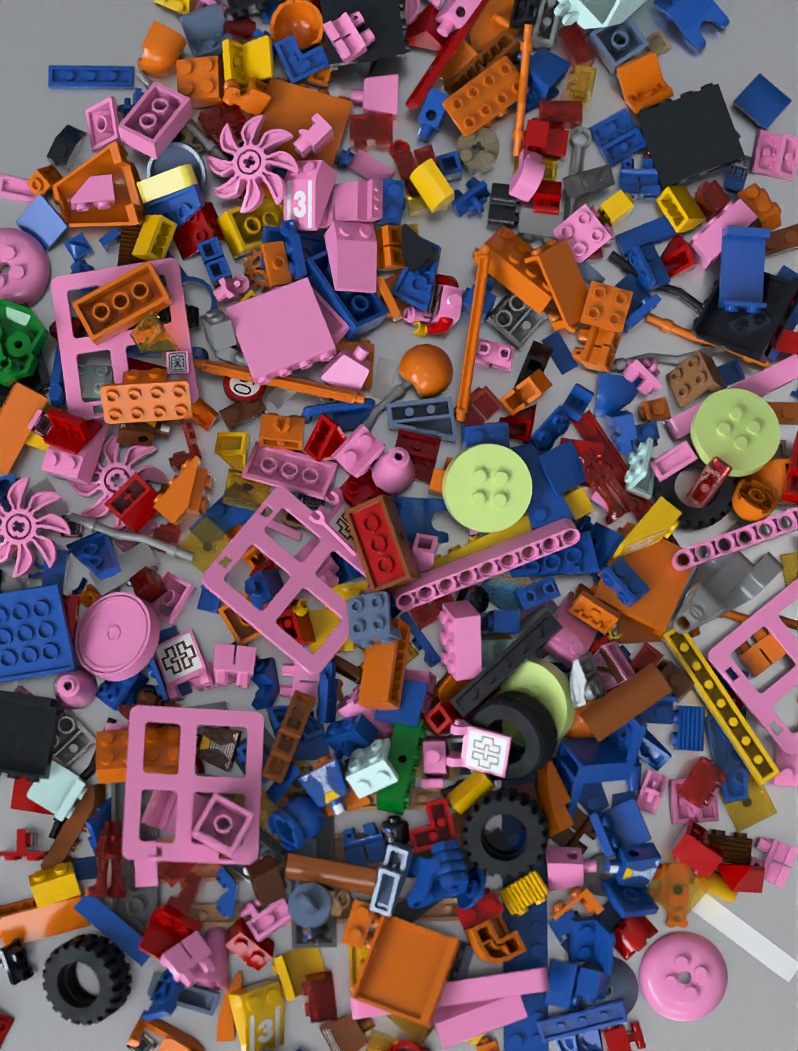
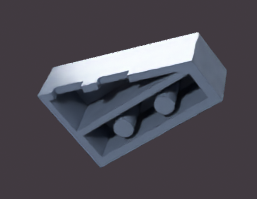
(424, 417)

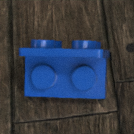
(120, 692)

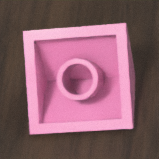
(103, 124)
(174, 601)

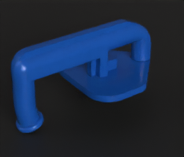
(345, 414)

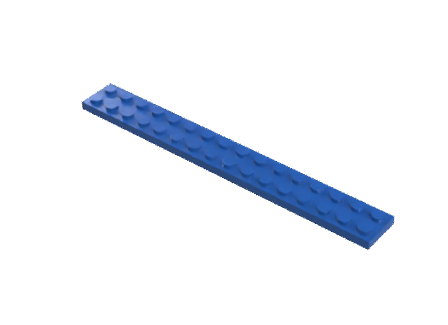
(533, 931)

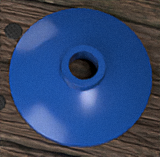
(475, 889)

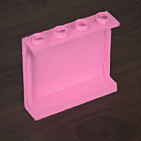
(281, 331)

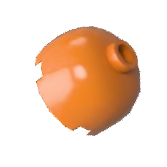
(753, 500)

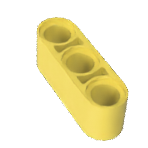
(166, 183)

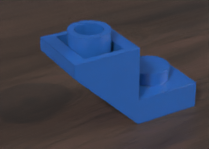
(266, 679)
(227, 902)

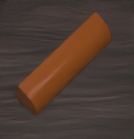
(501, 46)
(625, 702)
(330, 873)

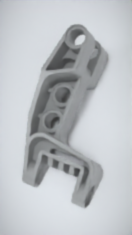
(724, 585)

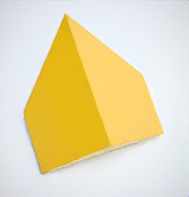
(233, 448)

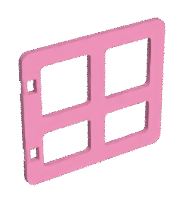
(72, 347)
(300, 576)
(761, 703)
(187, 783)

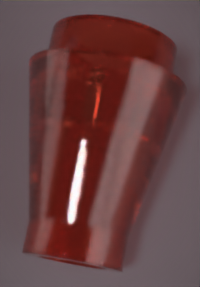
(241, 28)

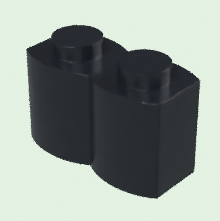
(502, 207)

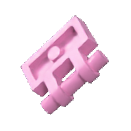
(268, 920)

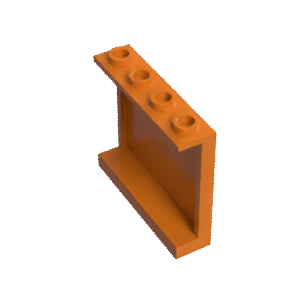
(292, 110)
(656, 571)
(405, 969)

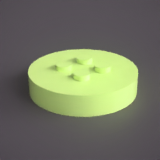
(736, 429)
(487, 487)
(547, 685)

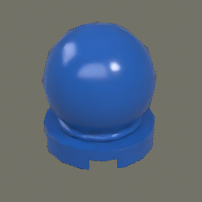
(297, 822)

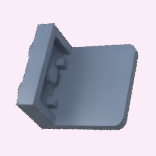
(205, 30)
(371, 620)

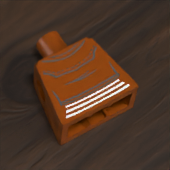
(346, 1033)

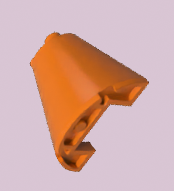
(128, 203)

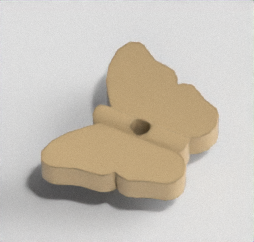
(341, 900)

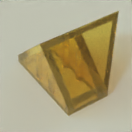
(153, 336)

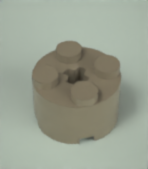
(489, 151)

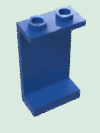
(742, 268)

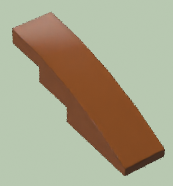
(288, 737)

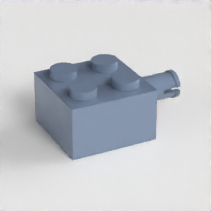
(618, 44)

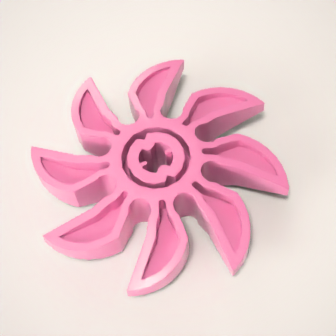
(255, 174)
(114, 470)
(32, 529)

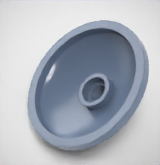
(177, 155)
(621, 982)

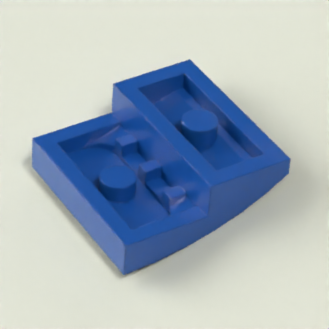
(762, 101)
(617, 137)
(410, 707)

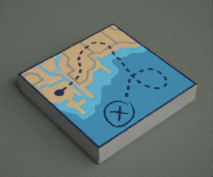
(501, 589)

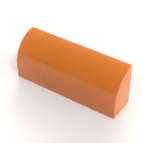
(14, 418)
(385, 672)
(28, 923)

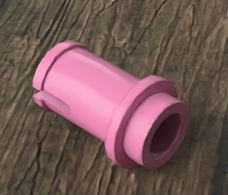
(414, 314)

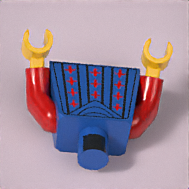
(264, 586)

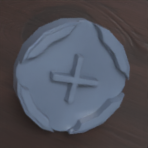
(310, 905)

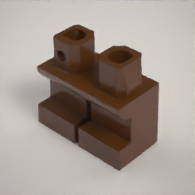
(582, 825)

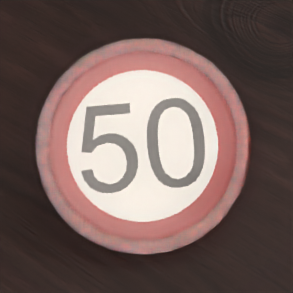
(243, 391)

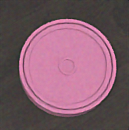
(117, 636)

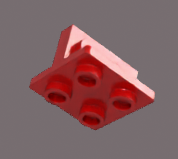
(69, 431)
(25, 841)

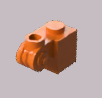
(250, 98)

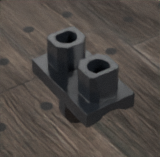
(15, 962)

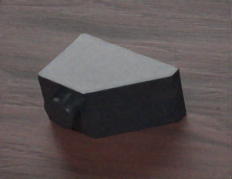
(66, 147)
(416, 252)
(536, 358)

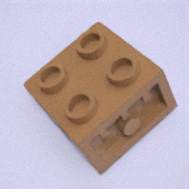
(694, 378)

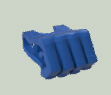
(689, 16)
(417, 516)
(439, 875)

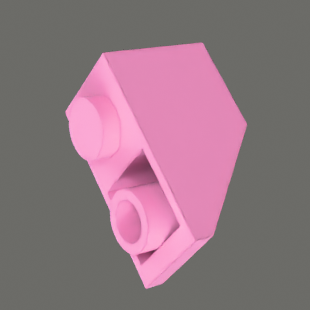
(95, 192)

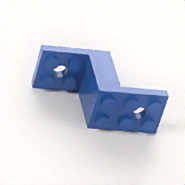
(593, 761)

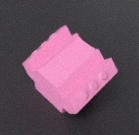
(354, 203)
(162, 811)

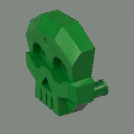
(17, 326)

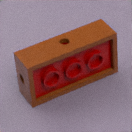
(382, 544)

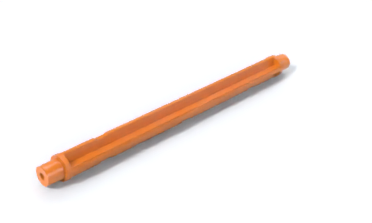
(473, 333)
(287, 383)

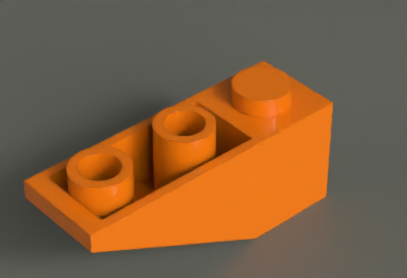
(178, 497)

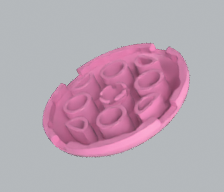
(28, 266)
(661, 971)

